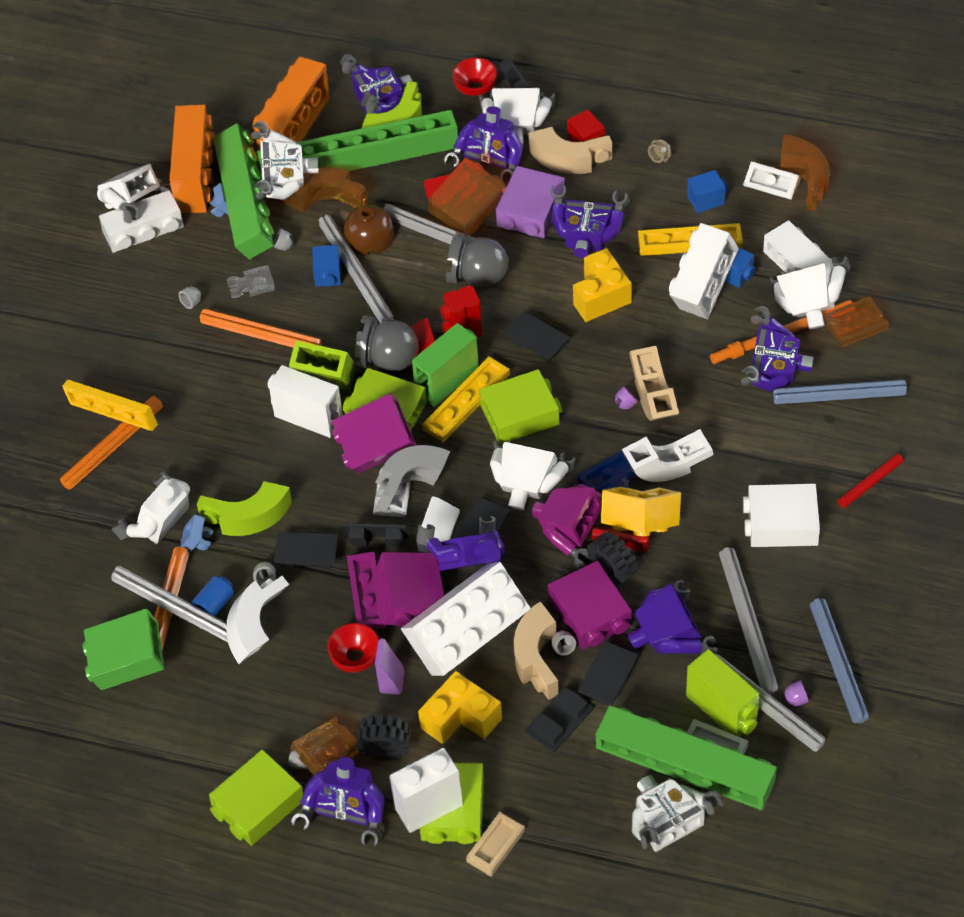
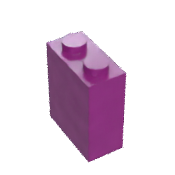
(372, 433)
(407, 585)
(590, 605)

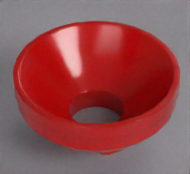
(472, 71)
(350, 638)

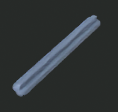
(839, 391)
(839, 661)

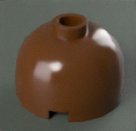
(368, 229)

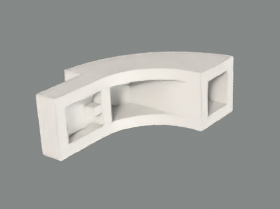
(667, 461)
(243, 621)

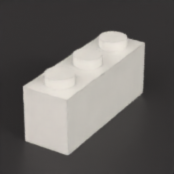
(156, 217)
(792, 249)

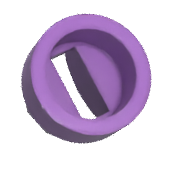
(625, 398)
(796, 694)

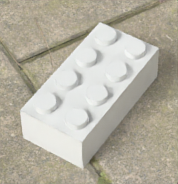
(465, 618)

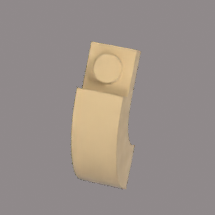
(568, 156)
(655, 396)
(531, 635)

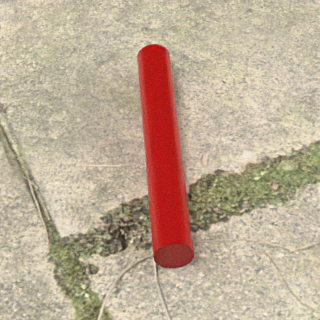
(870, 480)

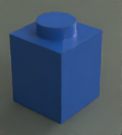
(706, 191)
(326, 265)
(741, 269)

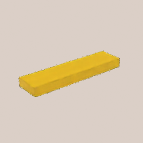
(678, 239)
(464, 400)
(110, 405)

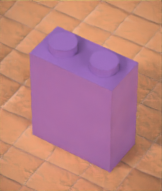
(528, 202)

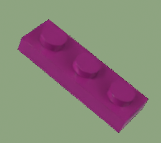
(366, 590)

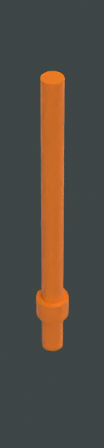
(737, 349)

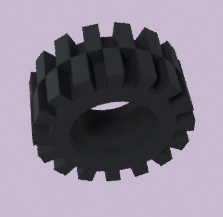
(613, 557)
(383, 737)

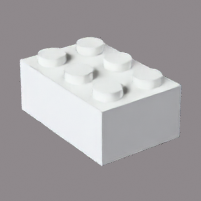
(703, 270)

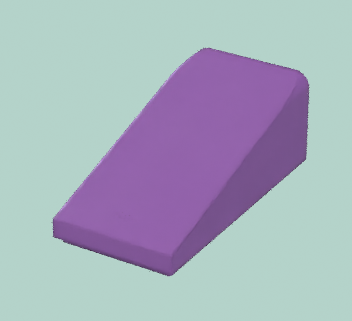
(388, 669)

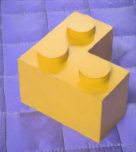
(603, 288)
(640, 510)
(456, 704)

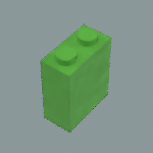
(446, 363)
(123, 649)

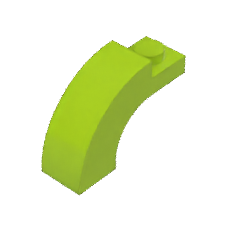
(407, 108)
(248, 515)

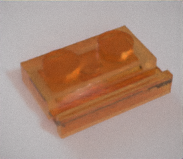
(855, 321)
(325, 745)

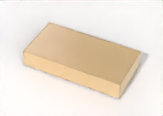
(495, 844)

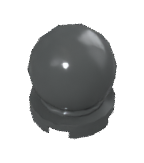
(478, 262)
(387, 345)

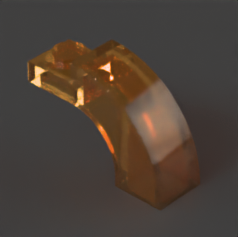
(810, 164)
(326, 185)

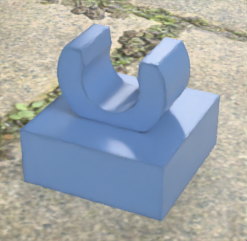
(219, 201)
(193, 534)

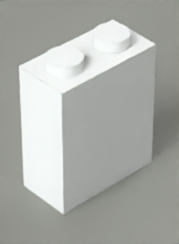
(305, 400)
(782, 515)
(426, 790)

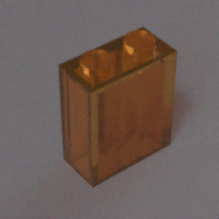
(466, 197)

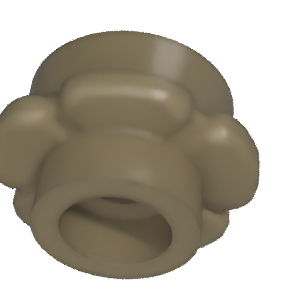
(659, 151)

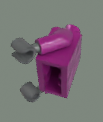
(568, 518)

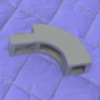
(409, 464)

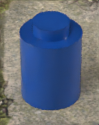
(214, 595)

